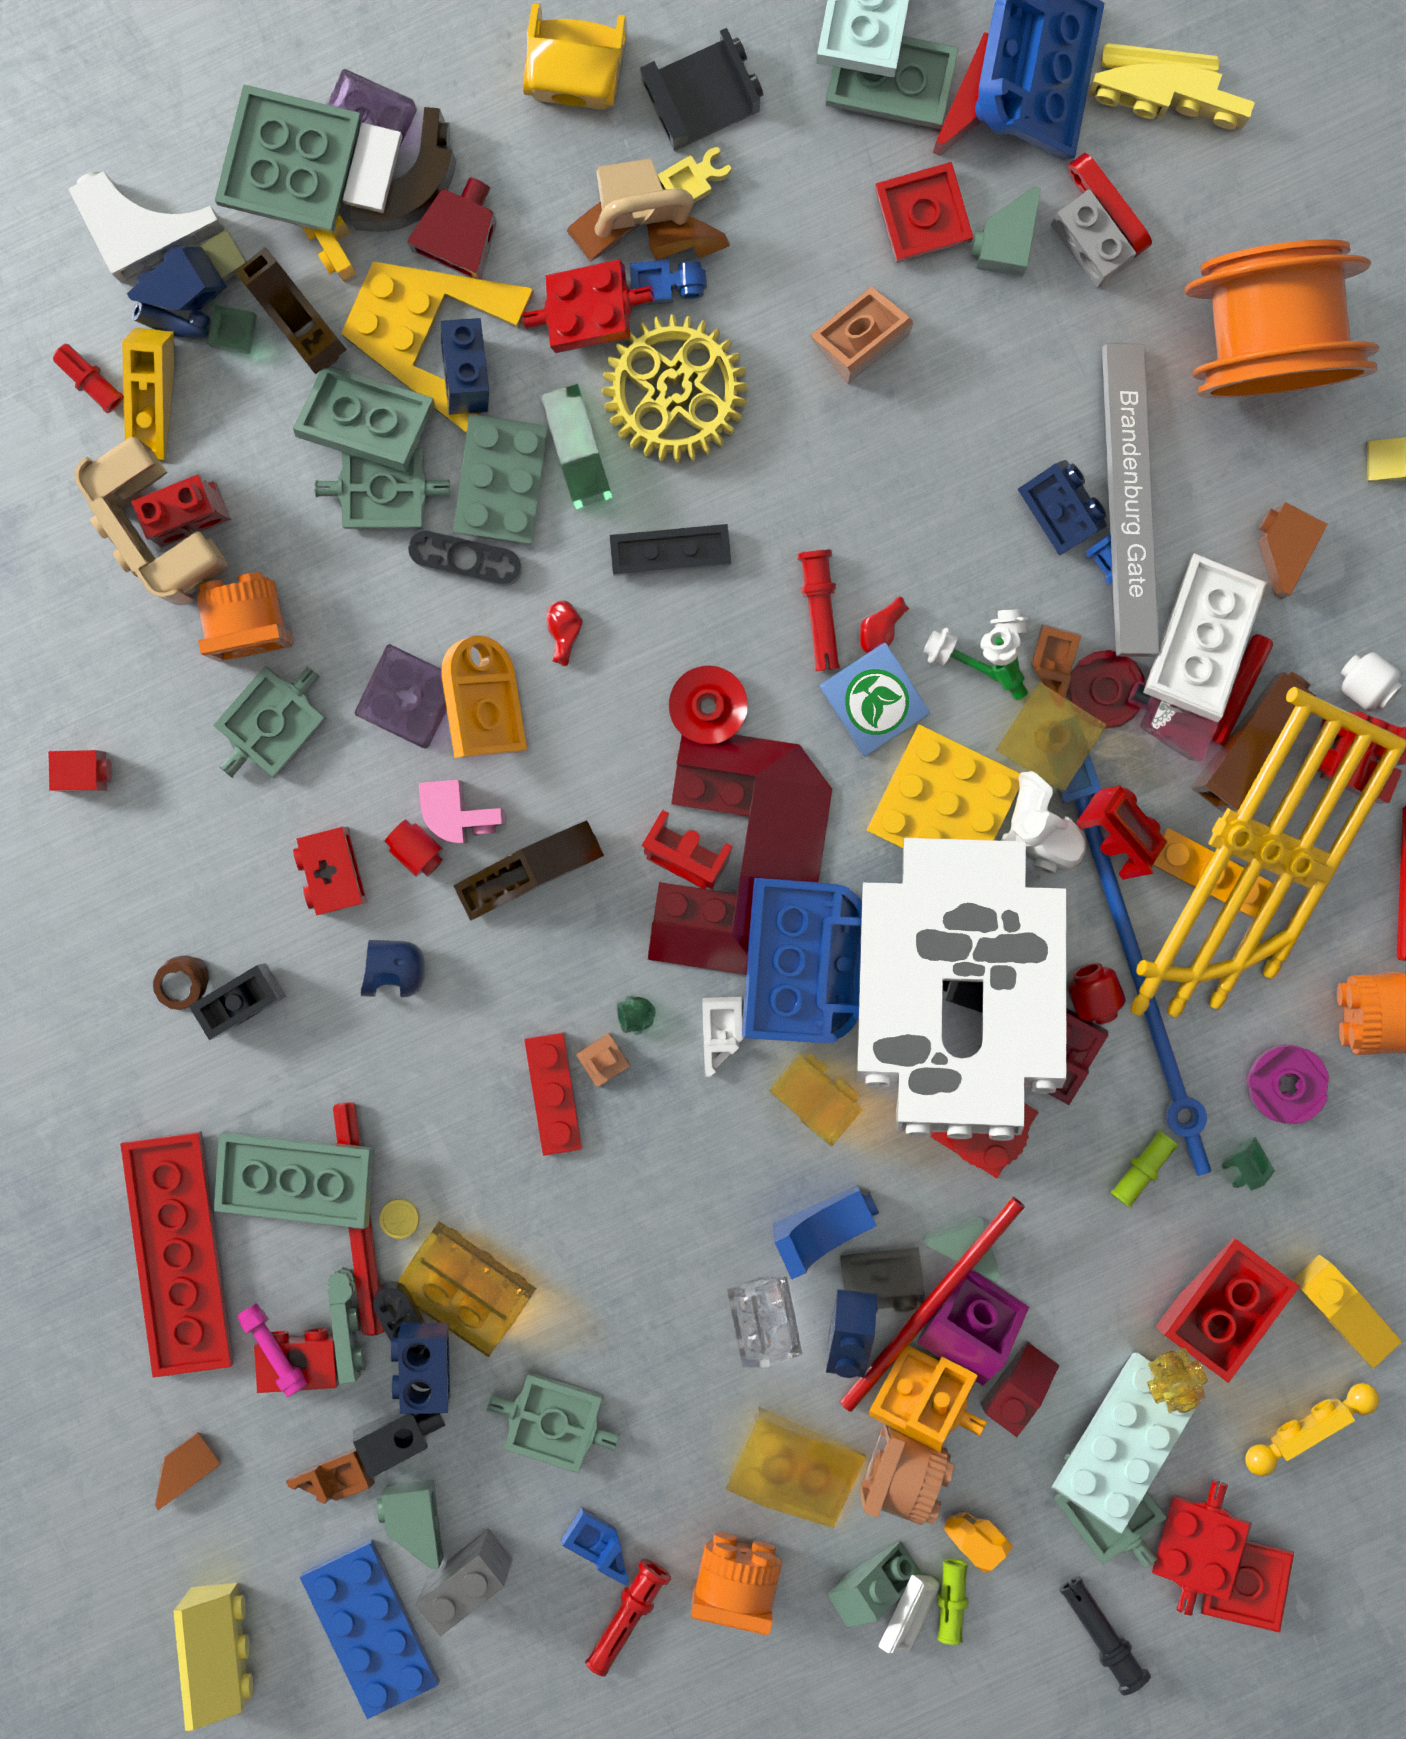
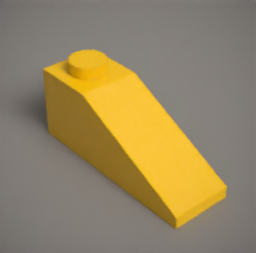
(148, 386)
(1347, 1310)

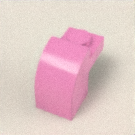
(446, 815)

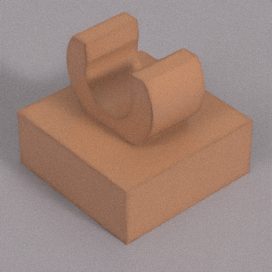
(603, 1059)

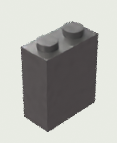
(464, 1582)

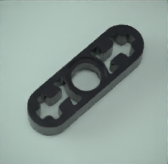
(434, 561)
(387, 1313)

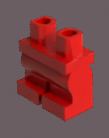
(1368, 762)

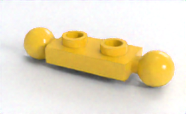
(1300, 1435)

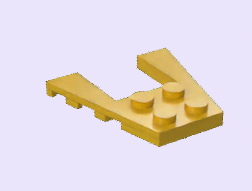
(400, 309)

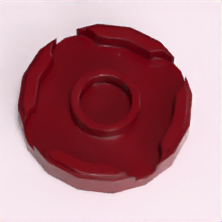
(1096, 695)

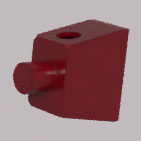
(457, 230)

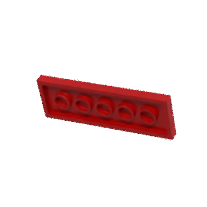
(177, 1254)

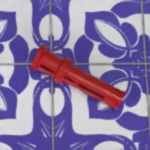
(818, 590)
(635, 1602)

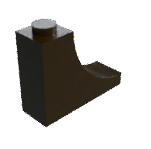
(528, 869)

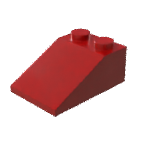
(1227, 1309)

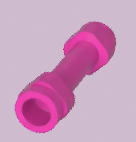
(253, 1321)

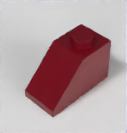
(1020, 1389)

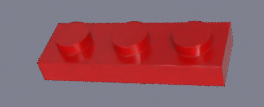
(553, 1093)

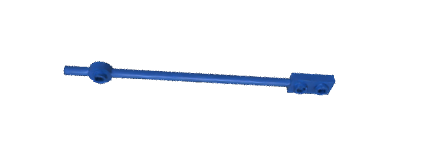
(1080, 788)

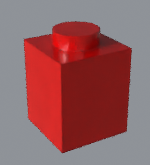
(79, 770)

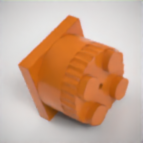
(241, 618)
(1374, 1013)
(736, 1584)

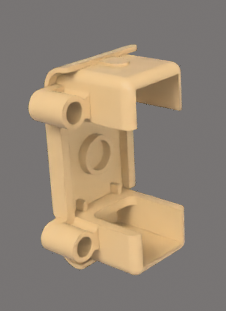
(110, 487)

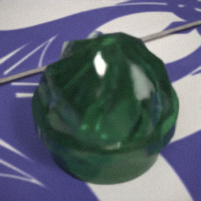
(635, 1014)

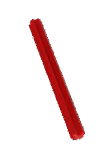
(360, 1239)

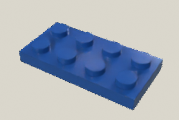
(369, 1629)

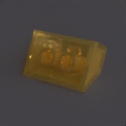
(465, 1288)

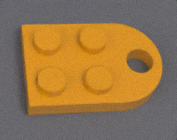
(482, 699)

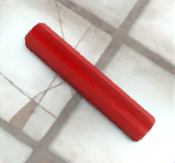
(1247, 674)

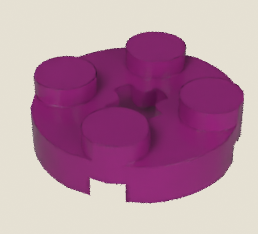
(1311, 1086)

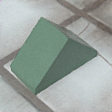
(957, 1239)

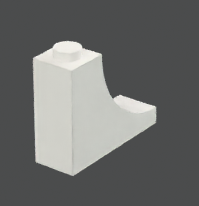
(133, 236)

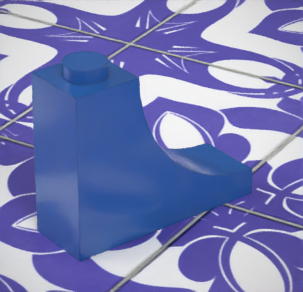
(822, 1228)

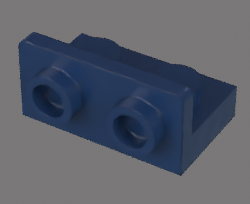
(1063, 506)

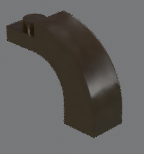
(417, 189)
(290, 310)

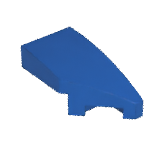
(598, 1543)

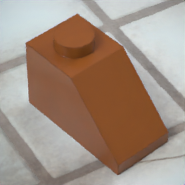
(1288, 545)

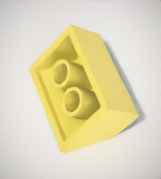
(212, 1654)

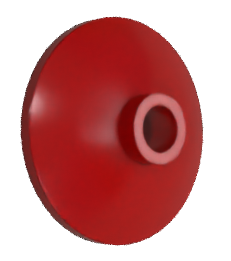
(712, 684)

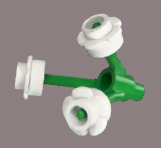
(999, 647)

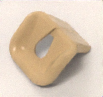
(634, 196)

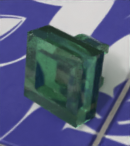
(1251, 1163)

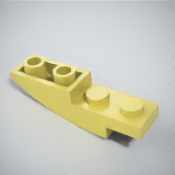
(1156, 86)

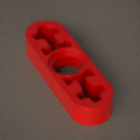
(1088, 175)

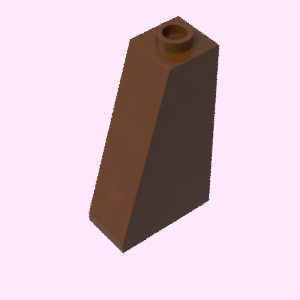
(1239, 761)

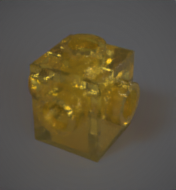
(1172, 1369)

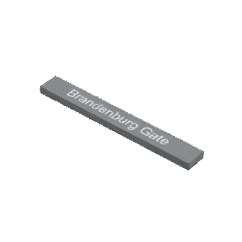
(1130, 500)

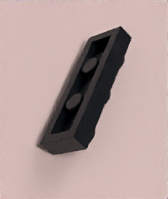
(670, 550)

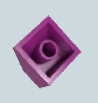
(975, 1327)

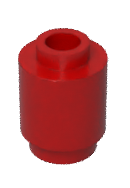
(414, 848)

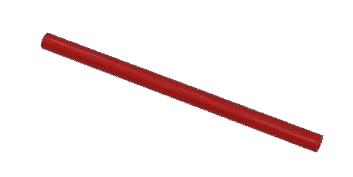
(932, 1303)

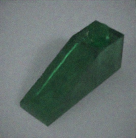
(576, 446)

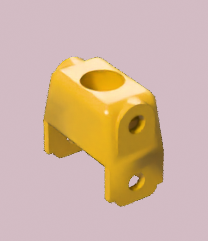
(573, 61)

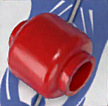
(1096, 993)

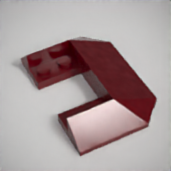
(783, 841)

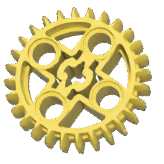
(687, 372)

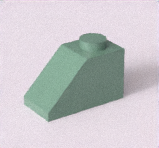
(1008, 236)
(413, 1520)

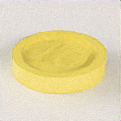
(399, 1218)

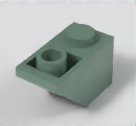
(873, 1586)

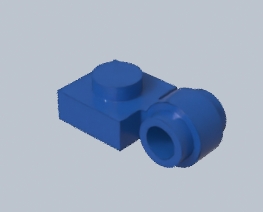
(688, 279)

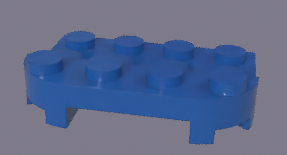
(1039, 70)
(802, 962)

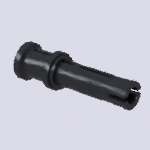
(1114, 1650)

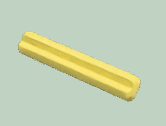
(1123, 55)

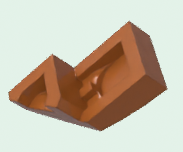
(184, 1468)
(334, 1478)

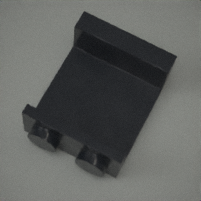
(703, 91)

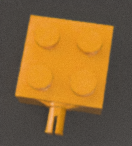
(926, 1399)

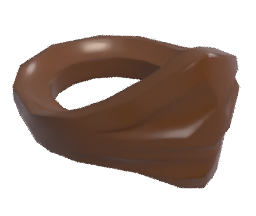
(196, 971)

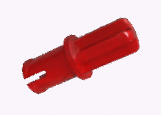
(87, 378)

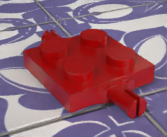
(588, 306)
(1202, 1547)

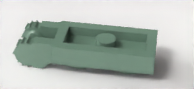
(345, 1322)

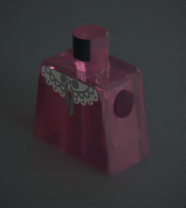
(1174, 726)

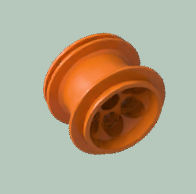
(1281, 319)

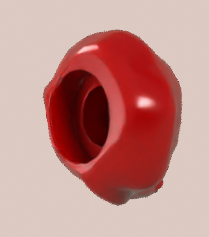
(881, 625)
(564, 626)

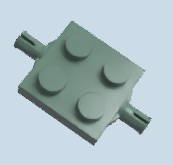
(381, 495)
(269, 722)
(553, 1422)
(1104, 1540)

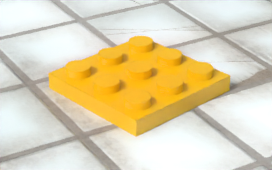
(944, 793)

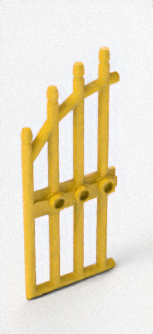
(1275, 851)

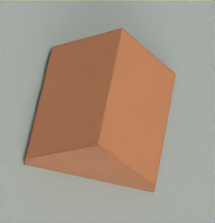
(862, 333)

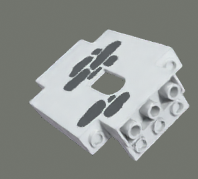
(973, 921)

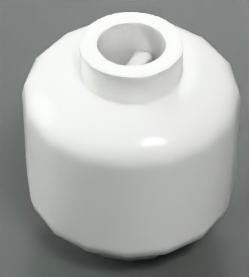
(1371, 681)

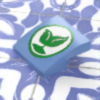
(874, 699)

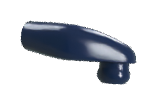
(166, 320)

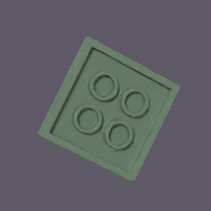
(288, 159)

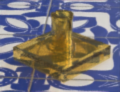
(1051, 737)

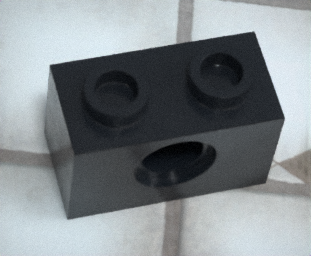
(237, 1001)

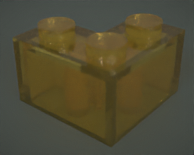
(818, 1101)

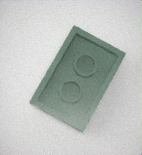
(913, 96)
(364, 417)
(500, 479)

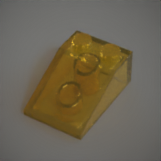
(793, 1469)

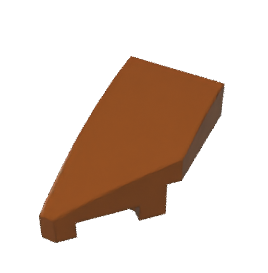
(670, 238)
(1055, 657)

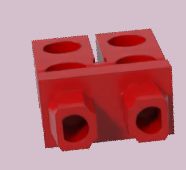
(179, 508)

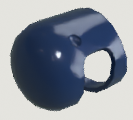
(393, 964)

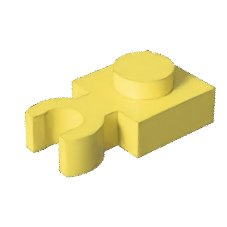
(693, 176)

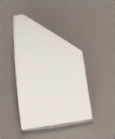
(720, 1030)

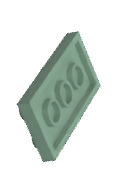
(294, 1179)

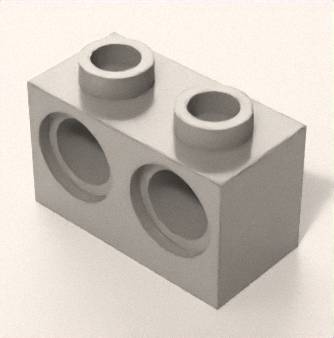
(1093, 238)

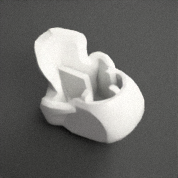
(1049, 839)

